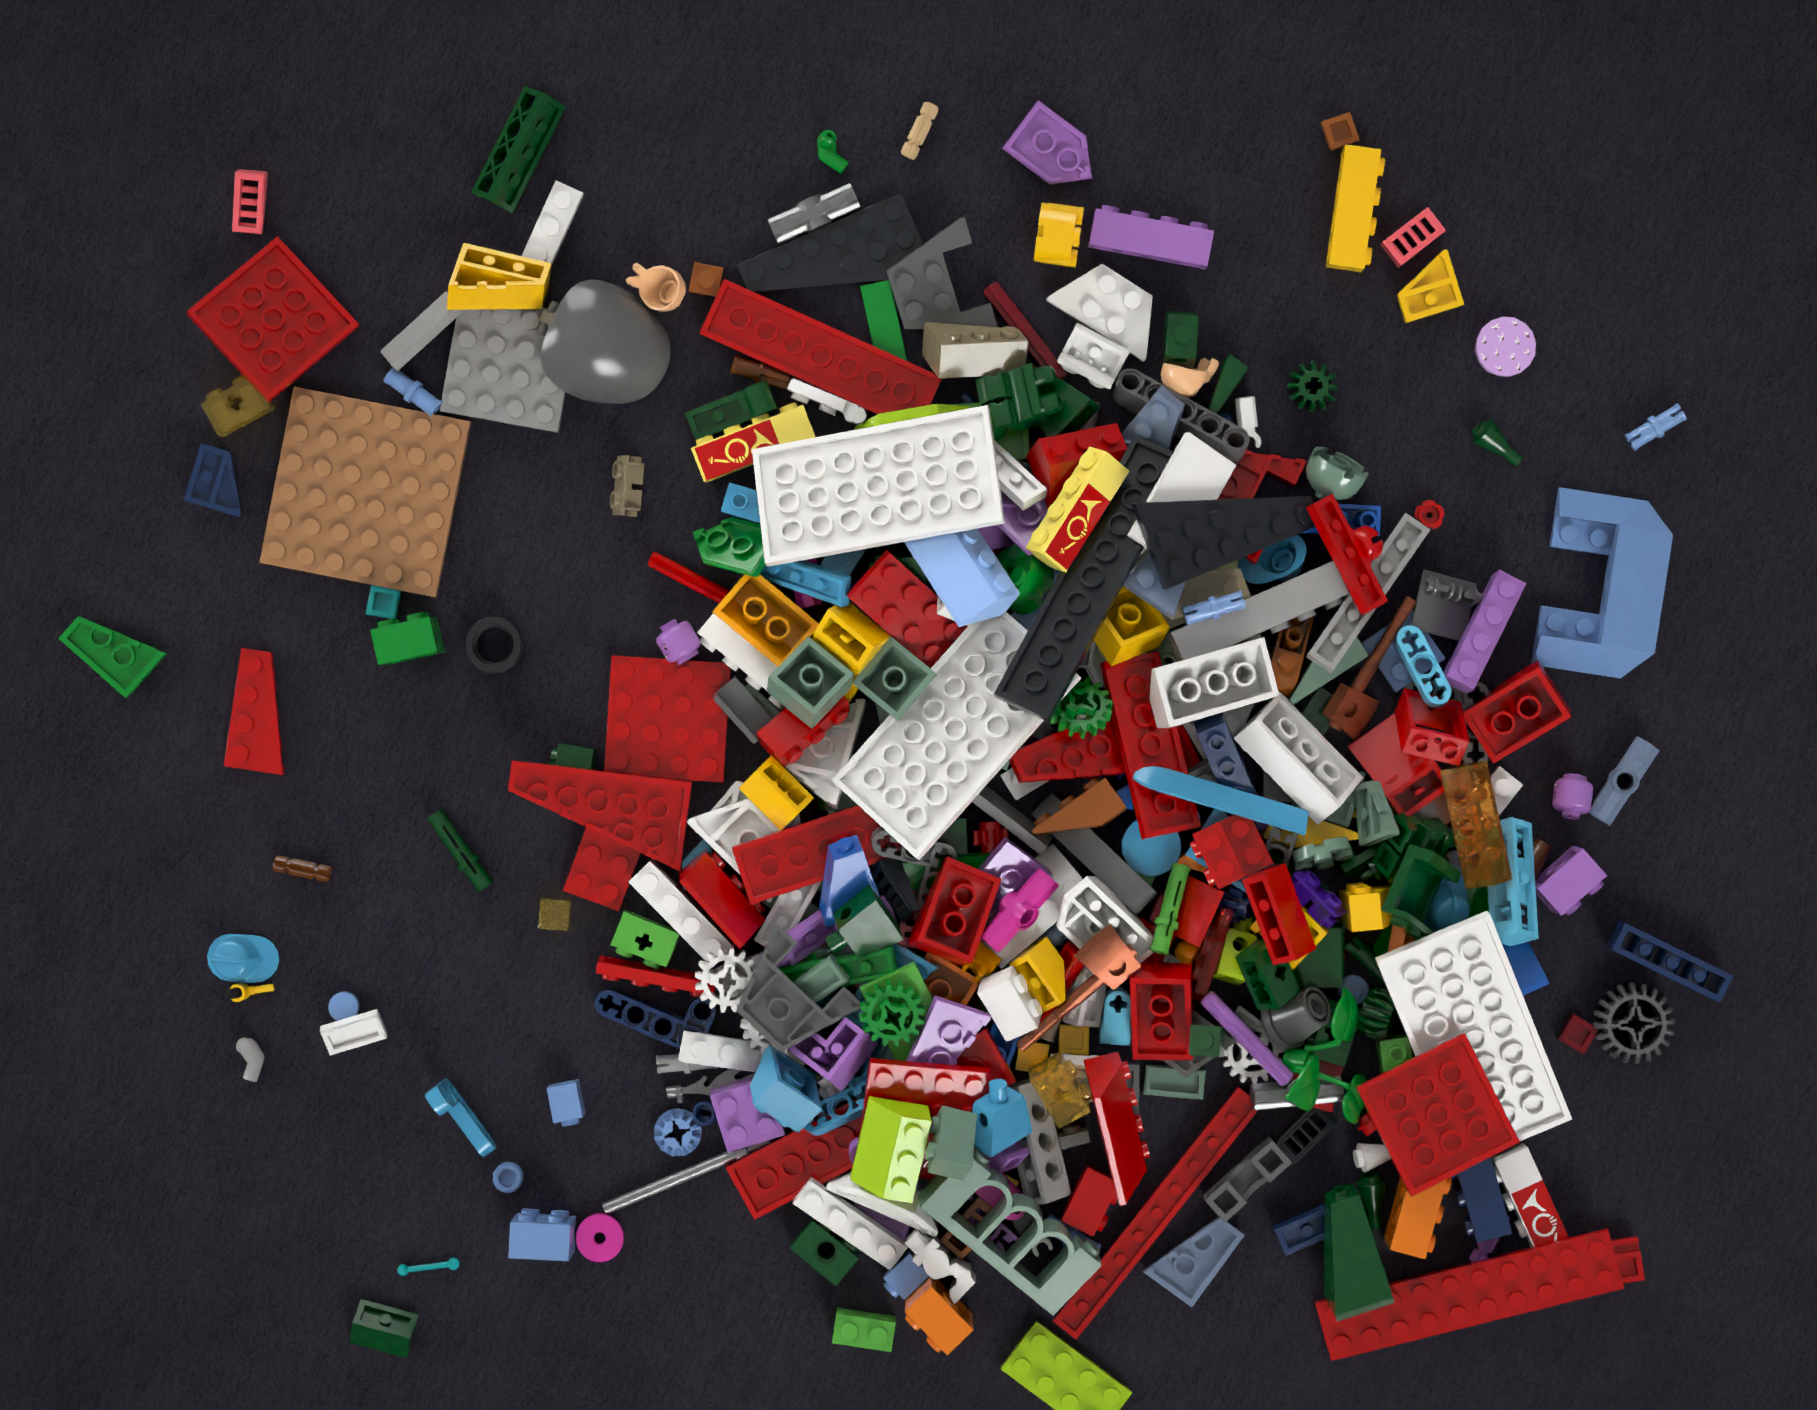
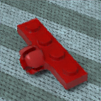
(1351, 552)

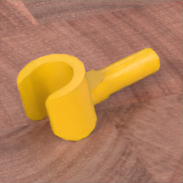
(251, 990)

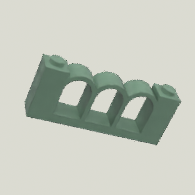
(1057, 1280)

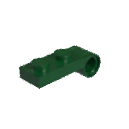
(731, 410)

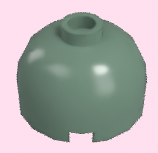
(1334, 474)

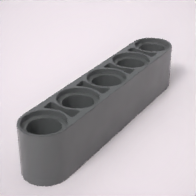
(1197, 417)
(1101, 860)

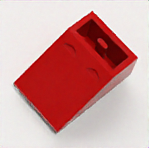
(1405, 778)

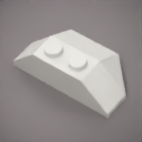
(1093, 907)
(904, 1212)

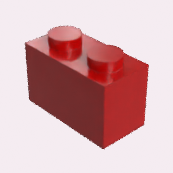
(1090, 1201)

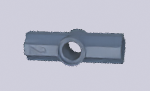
(1634, 764)

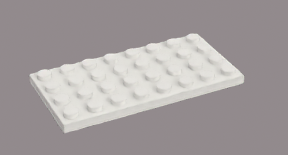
(878, 486)
(947, 745)
(1466, 985)

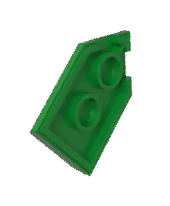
(733, 546)

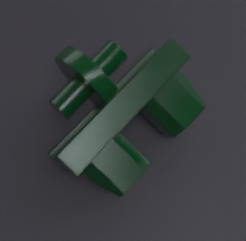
(1360, 862)

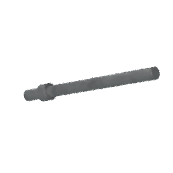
(679, 1177)

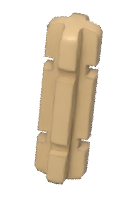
(919, 130)

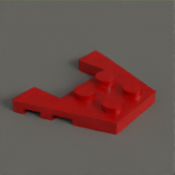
(1250, 473)

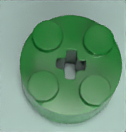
(1029, 577)

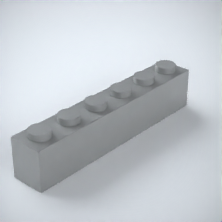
(1262, 612)

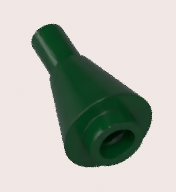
(1490, 438)
(1372, 1191)

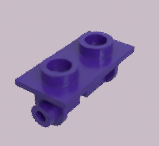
(1325, 904)

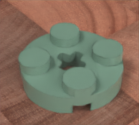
(1322, 854)

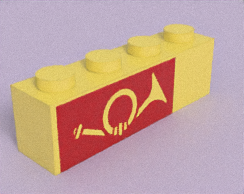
(734, 449)
(1077, 509)

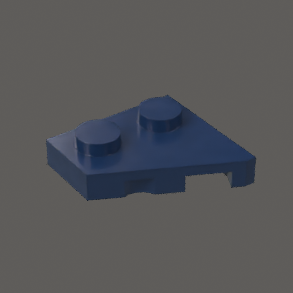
(214, 481)

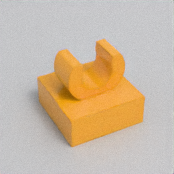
(984, 962)

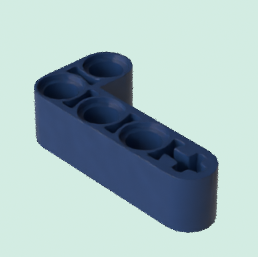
(652, 1014)

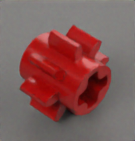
(989, 835)

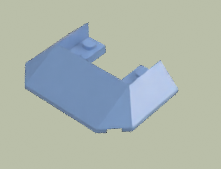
(1633, 586)

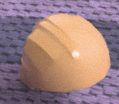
(658, 287)
(1188, 381)

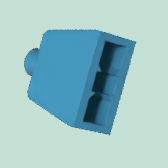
(1000, 1118)

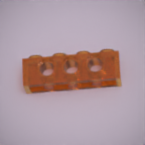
(1476, 825)

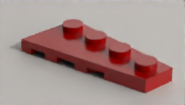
(254, 724)

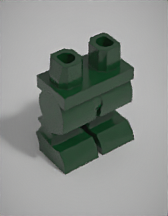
(1023, 397)
(1424, 833)

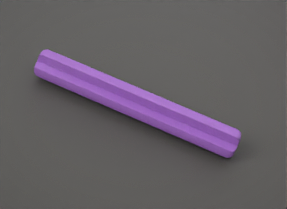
(1246, 1038)

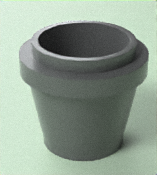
(1297, 1018)

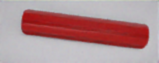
(687, 577)

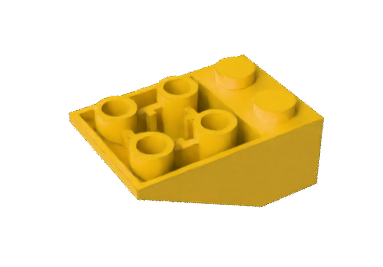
(850, 639)

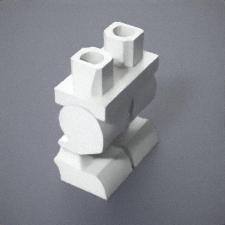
(939, 1264)

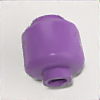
(678, 641)
(1572, 796)

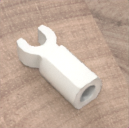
(1247, 417)

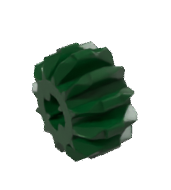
(1319, 394)
(1377, 1014)

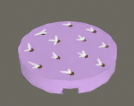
(1505, 346)

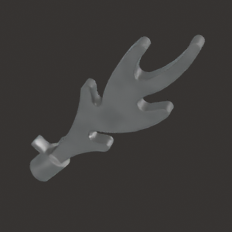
(699, 1087)

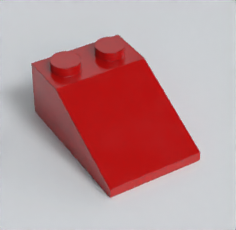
(1517, 712)
(955, 912)
(1161, 1011)

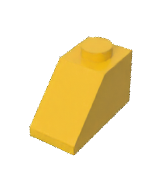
(1043, 973)

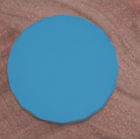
(1150, 855)

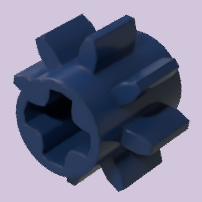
(1238, 902)

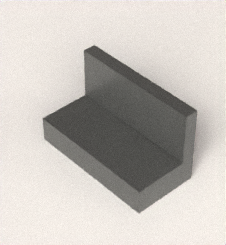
(742, 708)

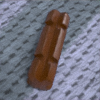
(302, 868)

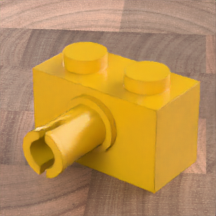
(776, 792)

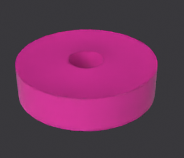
(596, 1250)

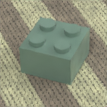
(810, 682)

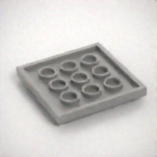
(499, 370)

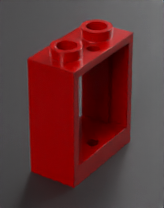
(1422, 741)

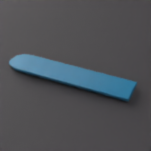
(1223, 798)

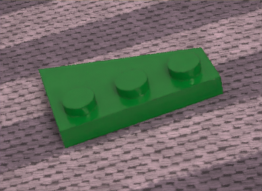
(111, 654)

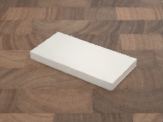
(1190, 475)

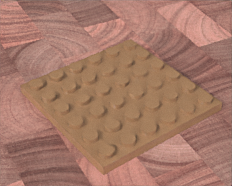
(365, 492)

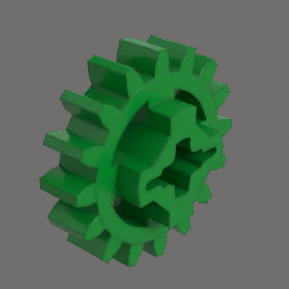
(1081, 709)
(901, 1006)

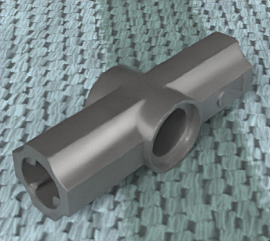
(814, 213)
(1272, 1094)

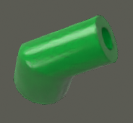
(827, 151)

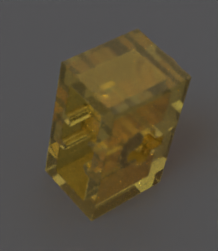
(227, 419)
(1062, 1105)

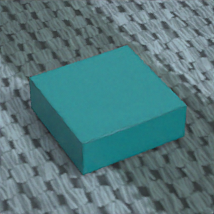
(383, 602)

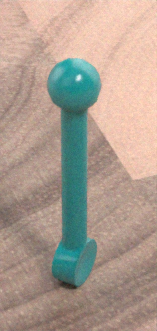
(452, 1264)

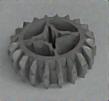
(1635, 1036)

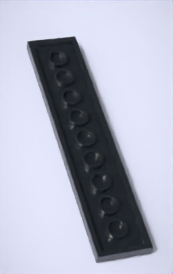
(1082, 594)

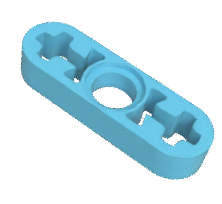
(1427, 654)

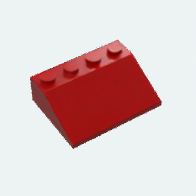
(1117, 1122)

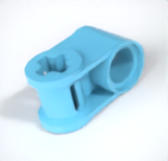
(1116, 1022)

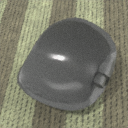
(603, 344)

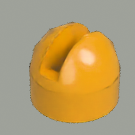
(1186, 952)

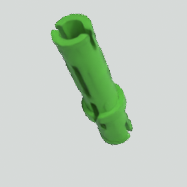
(1170, 907)

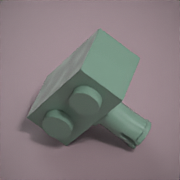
(951, 1143)

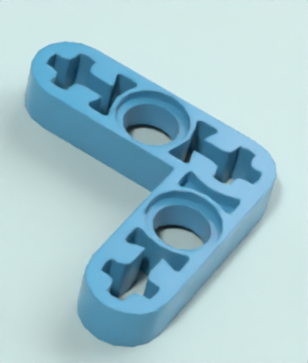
(856, 1089)
(446, 1098)

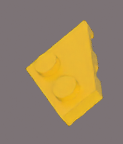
(1431, 290)

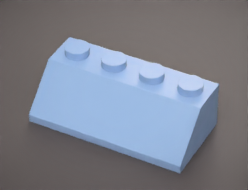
(965, 575)

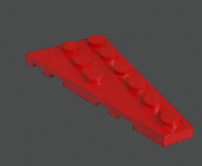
(1078, 757)
(627, 808)

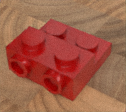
(1230, 850)

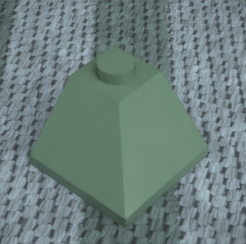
(894, 678)

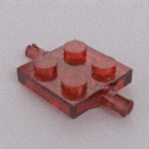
(1209, 954)

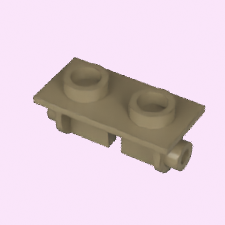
(625, 475)

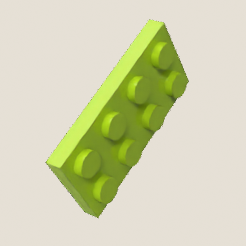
(1062, 1373)

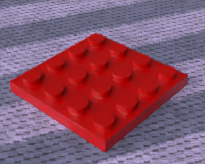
(272, 319)
(666, 719)
(926, 1085)
(1437, 1114)

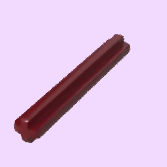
(1014, 318)

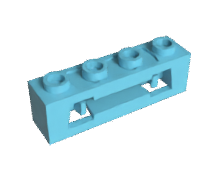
(1506, 897)

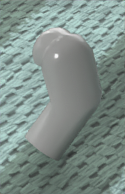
(253, 1055)

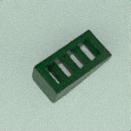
(1229, 377)

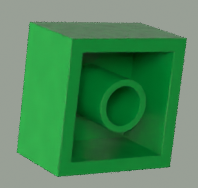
(407, 640)

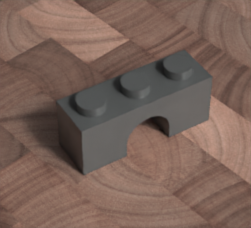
(1254, 1170)

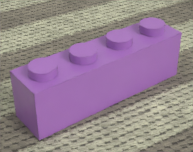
(1151, 238)
(1483, 631)

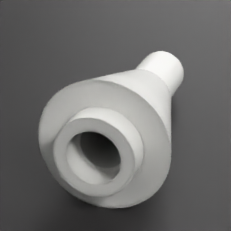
(1370, 1156)

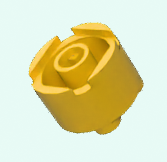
(1058, 234)

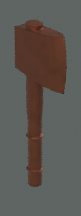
(1351, 708)
(1109, 961)

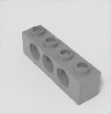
(1043, 1169)

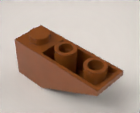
(1289, 652)
(1090, 810)

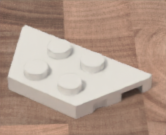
(1109, 307)
(825, 759)
(731, 827)

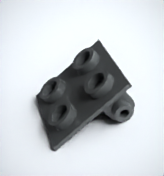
(1444, 605)

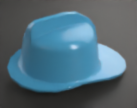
(1277, 562)
(1448, 905)
(243, 958)

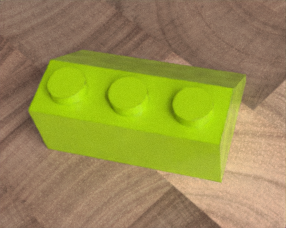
(891, 1148)

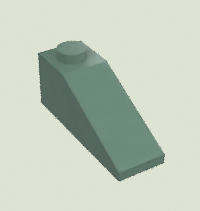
(1315, 676)

